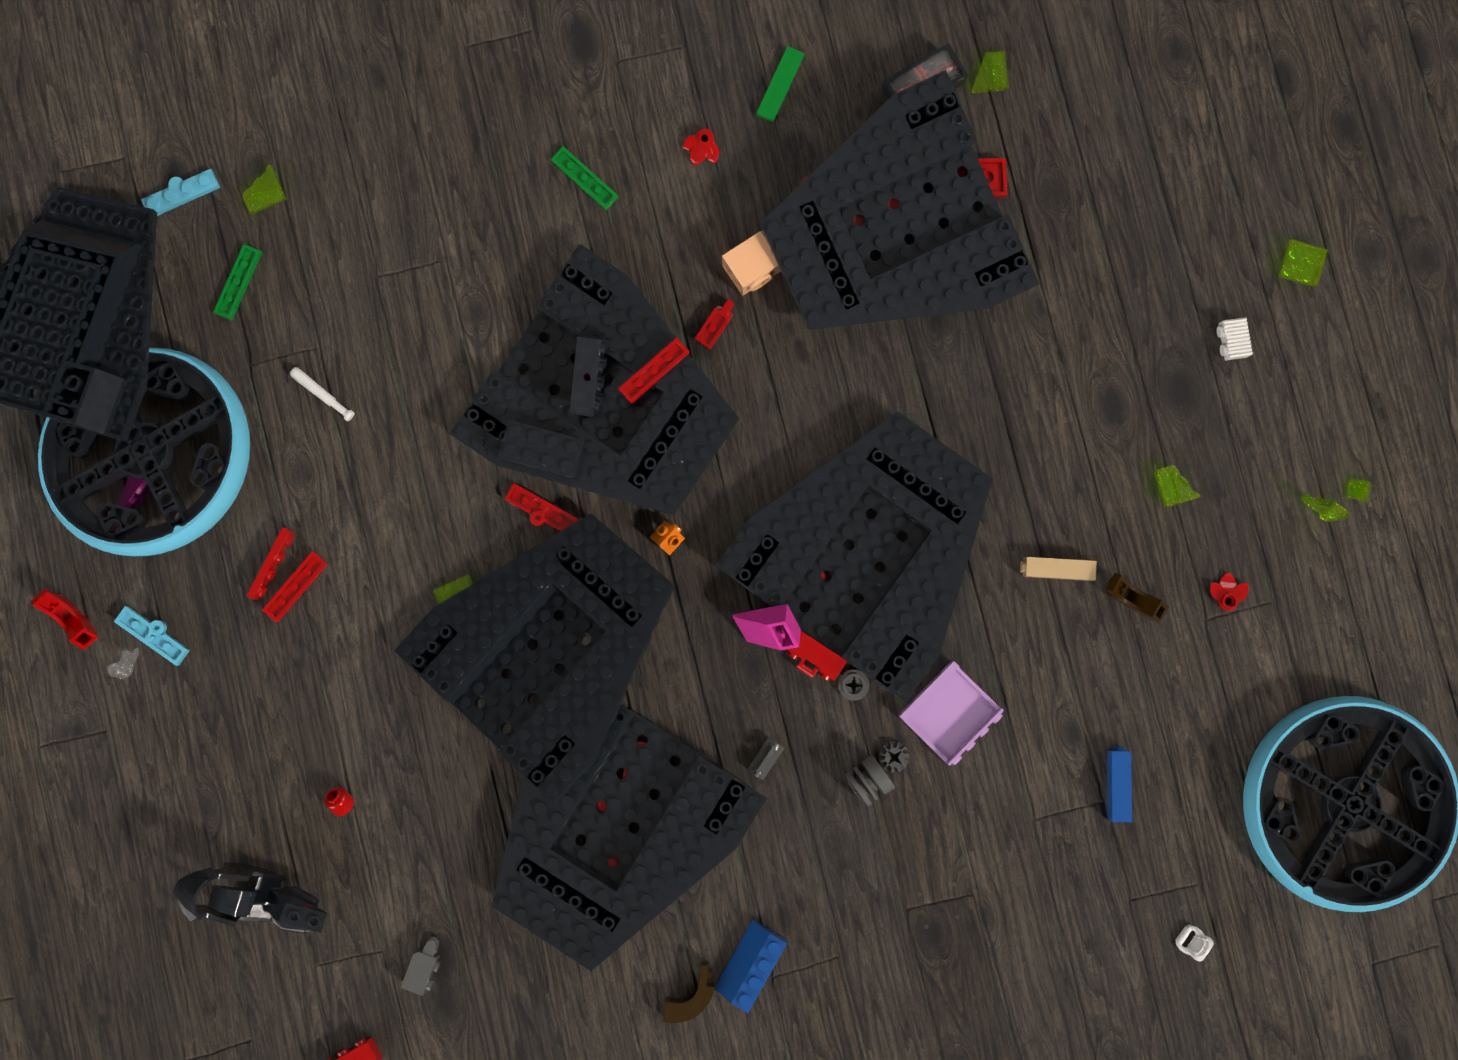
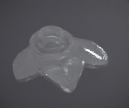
(125, 666)

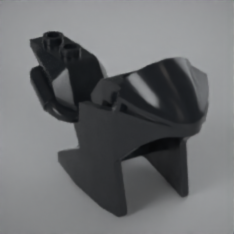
(287, 907)

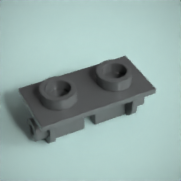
(765, 759)

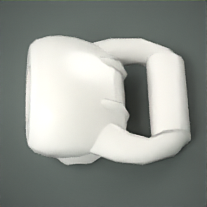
(1199, 945)

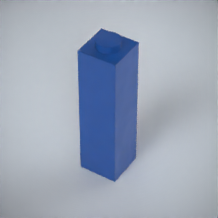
(1119, 785)

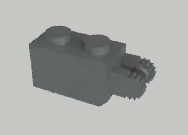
(421, 968)

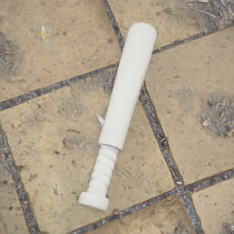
(317, 390)

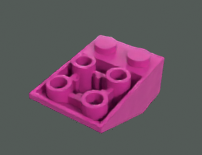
(770, 627)

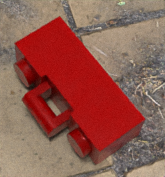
(824, 659)

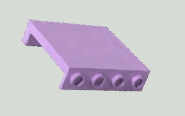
(951, 713)

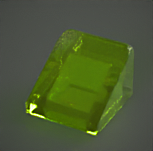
(1358, 490)

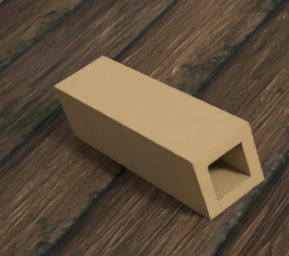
(1058, 568)

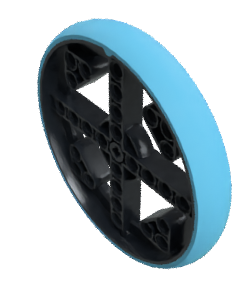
(143, 452)
(1441, 801)

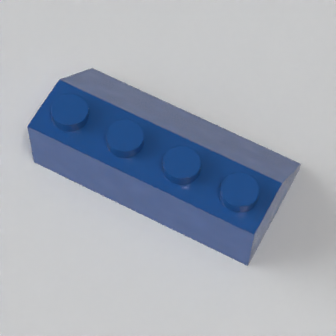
(750, 965)

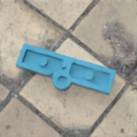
(182, 191)
(152, 634)

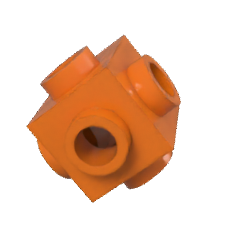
(667, 537)

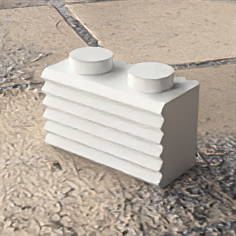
(1234, 338)

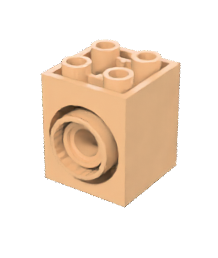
(750, 264)

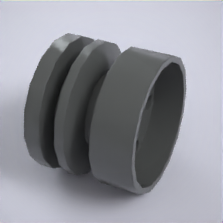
(869, 780)

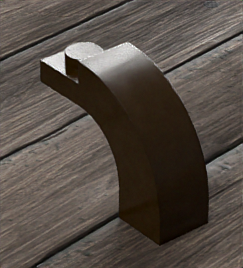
(1136, 599)
(687, 1008)

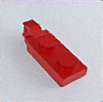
(715, 325)

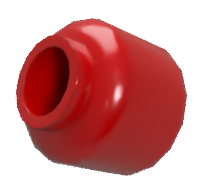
(339, 801)

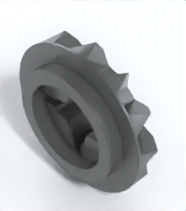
(860, 691)
(884, 757)

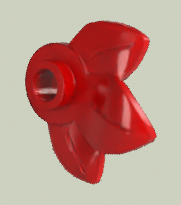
(701, 150)
(1229, 589)

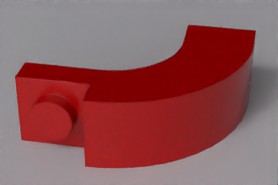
(68, 616)

